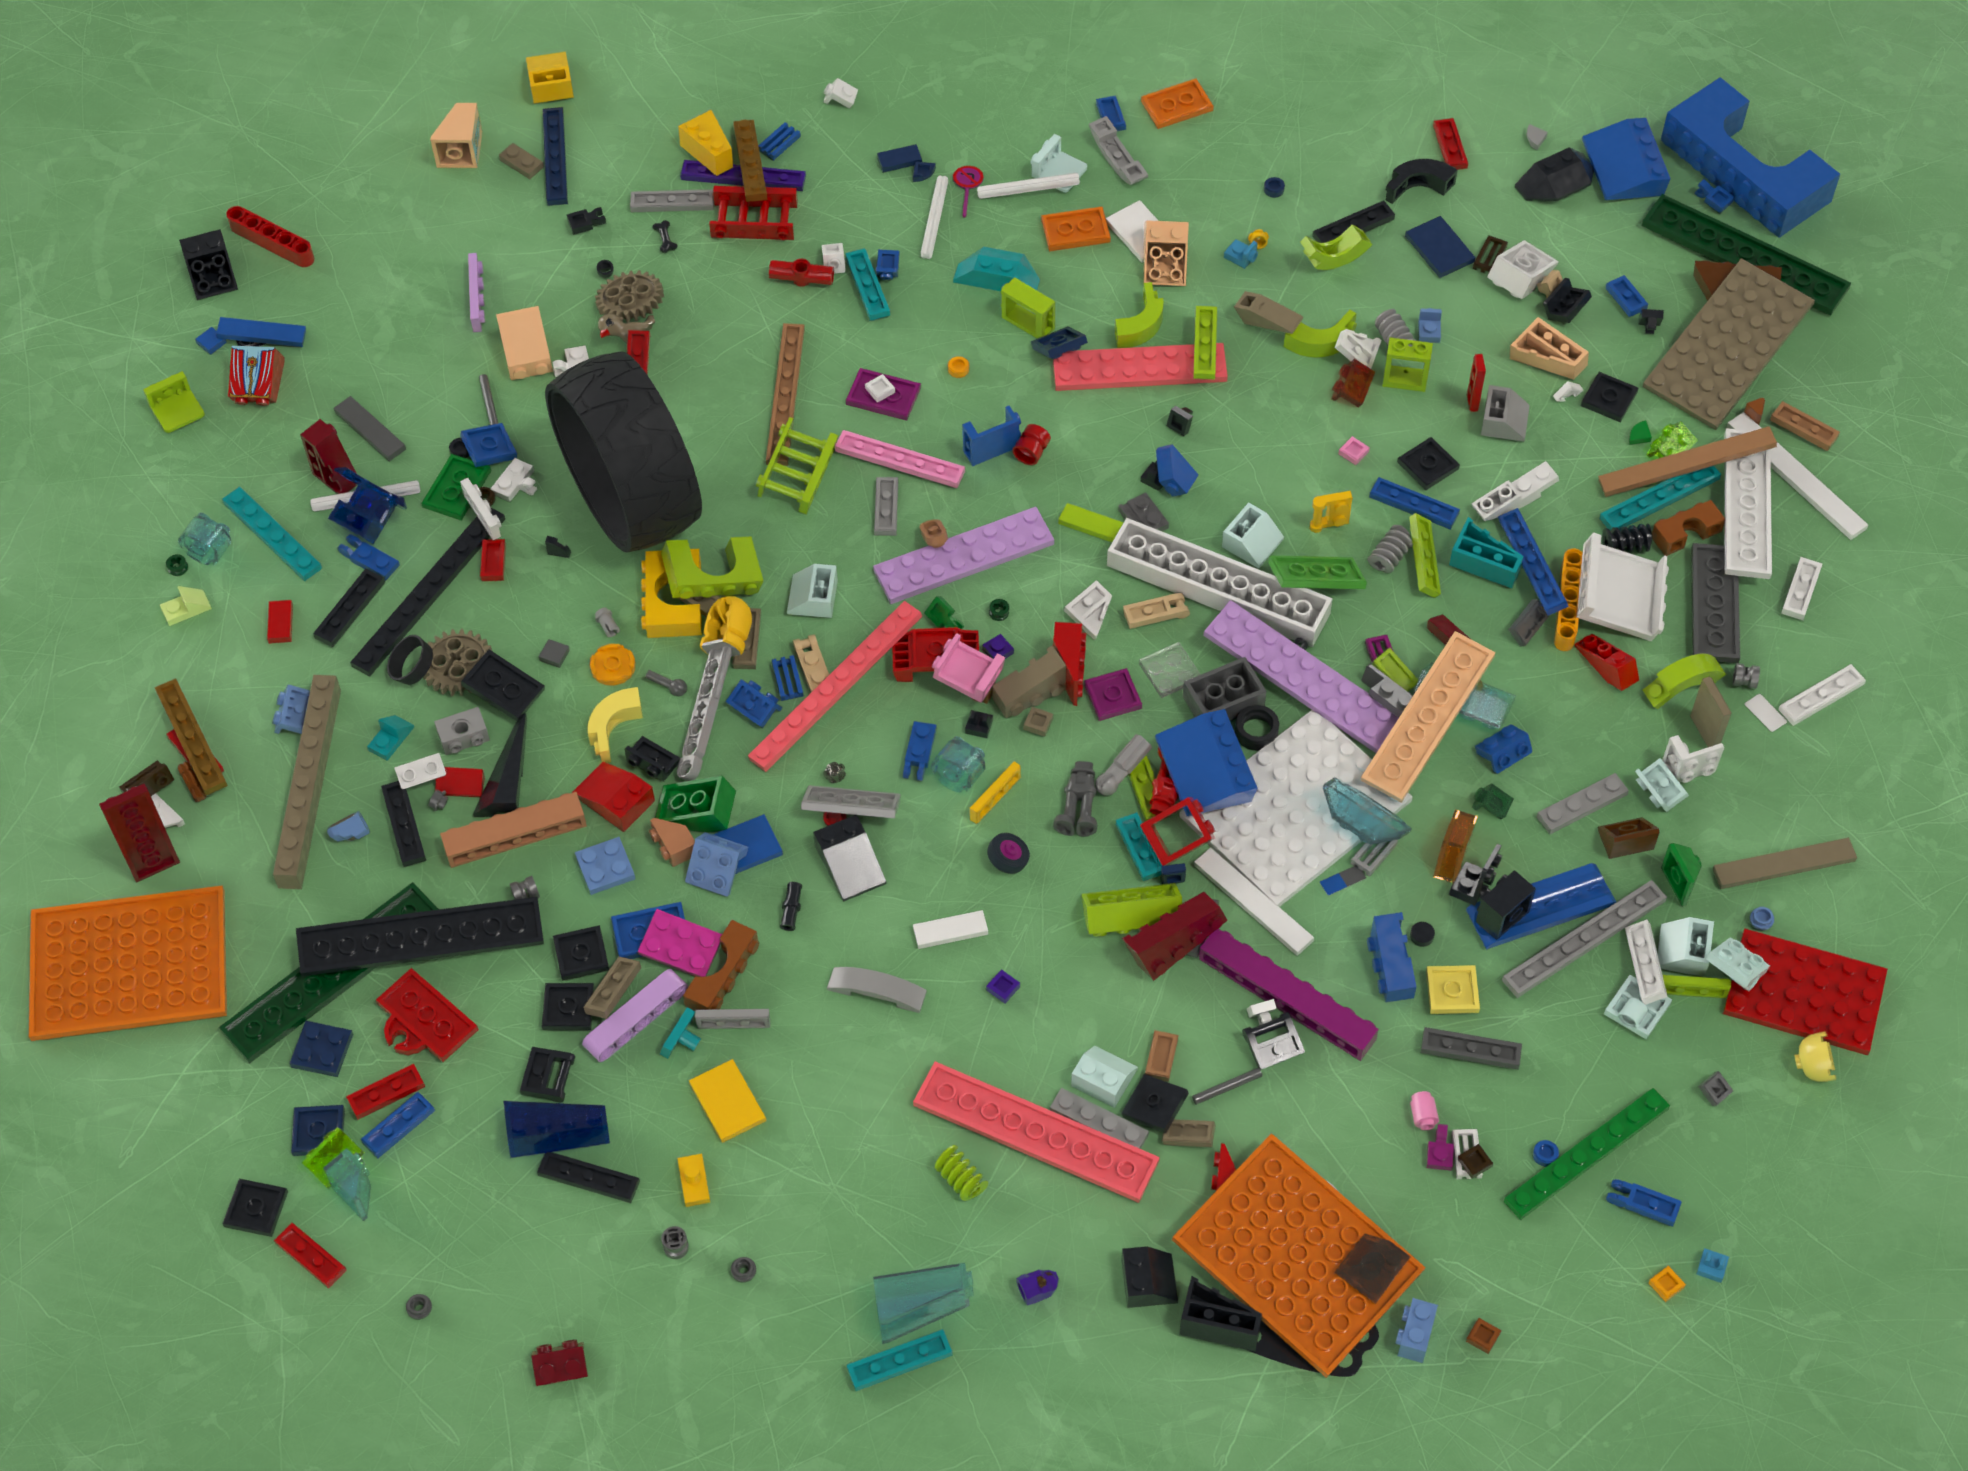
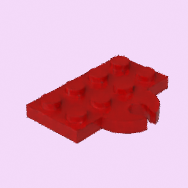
(423, 1018)

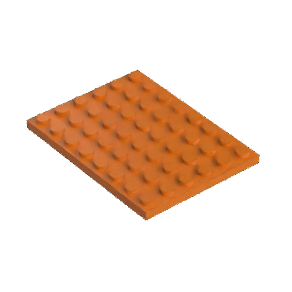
(127, 963)
(1275, 1245)

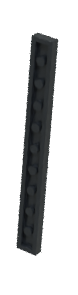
(422, 597)

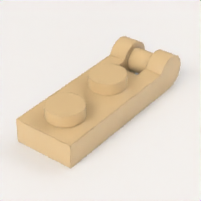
(1156, 610)
(811, 661)

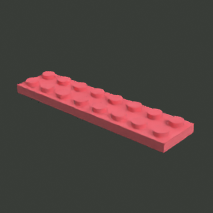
(1132, 367)

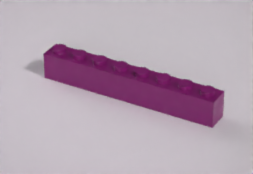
(1290, 994)

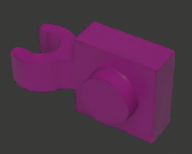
(1439, 1152)

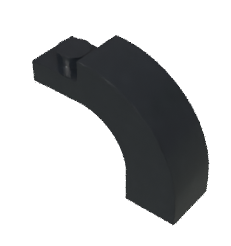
(1421, 172)

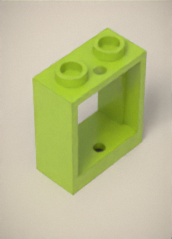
(1033, 300)
(1406, 377)

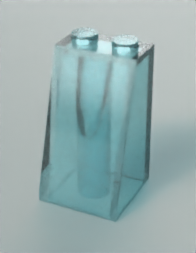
(920, 1297)

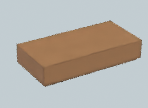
(1161, 1055)

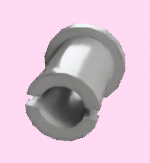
(605, 618)

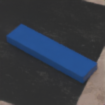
(261, 332)
(1414, 502)

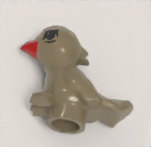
(613, 326)

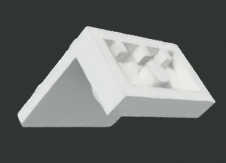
(1688, 766)

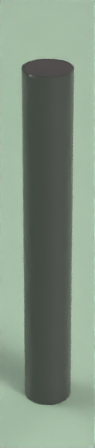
(488, 399)
(1227, 1086)

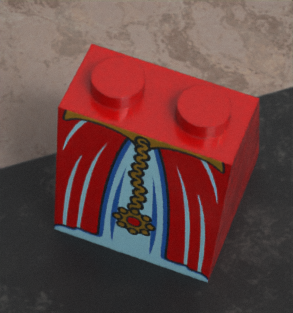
(255, 374)

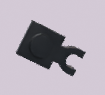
(584, 221)

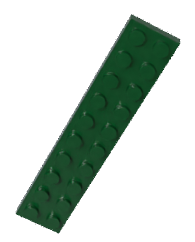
(1729, 244)
(299, 998)

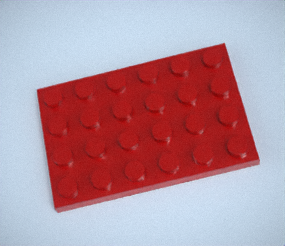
(1810, 993)

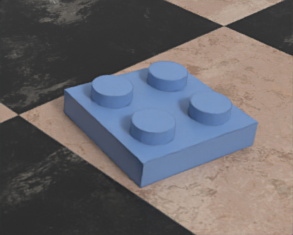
(605, 865)

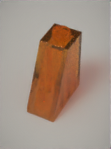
(1455, 846)

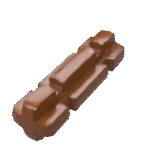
(191, 781)

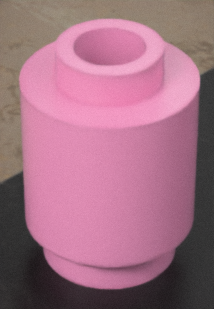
(1424, 1110)

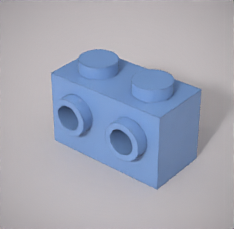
(1417, 1331)

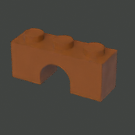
(1702, 518)

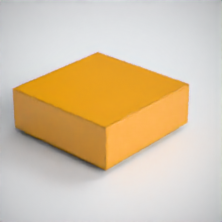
(1667, 1283)

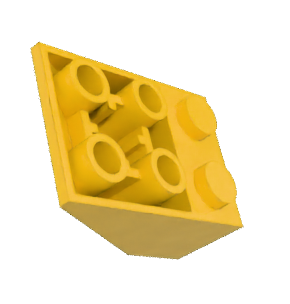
(549, 77)

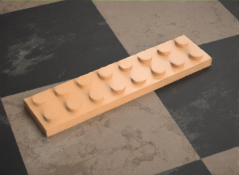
(1428, 716)

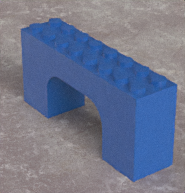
(1774, 196)

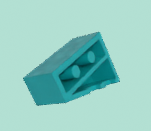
(1485, 556)

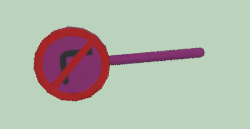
(967, 178)

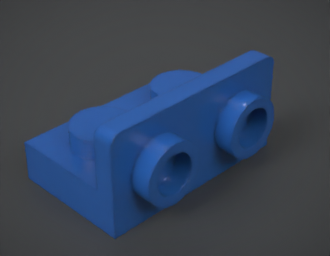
(753, 703)

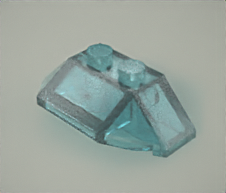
(1362, 814)

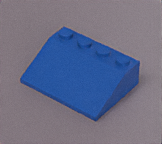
(1627, 160)
(1207, 762)

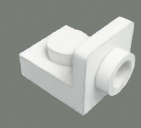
(834, 256)

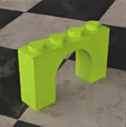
(689, 581)

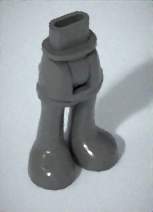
(1079, 787)

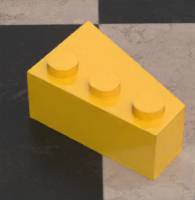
(706, 142)

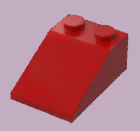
(616, 795)

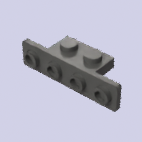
(1386, 690)

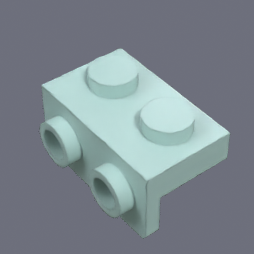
(1662, 784)

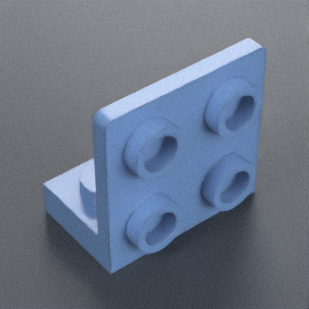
(714, 863)

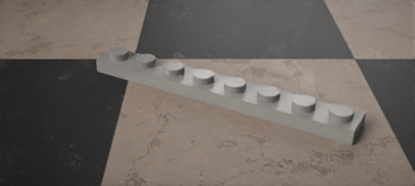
(1584, 939)

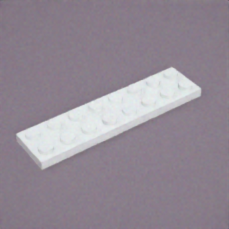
(1748, 514)

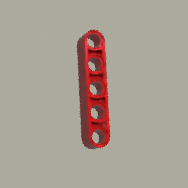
(270, 236)

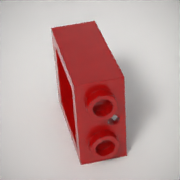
(1156, 841)

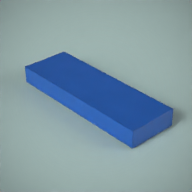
(397, 1125)

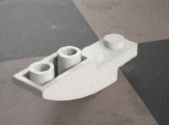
(1516, 494)

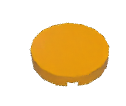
(612, 664)

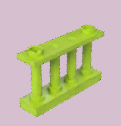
(811, 480)

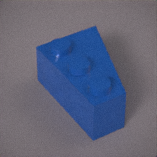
(1391, 958)

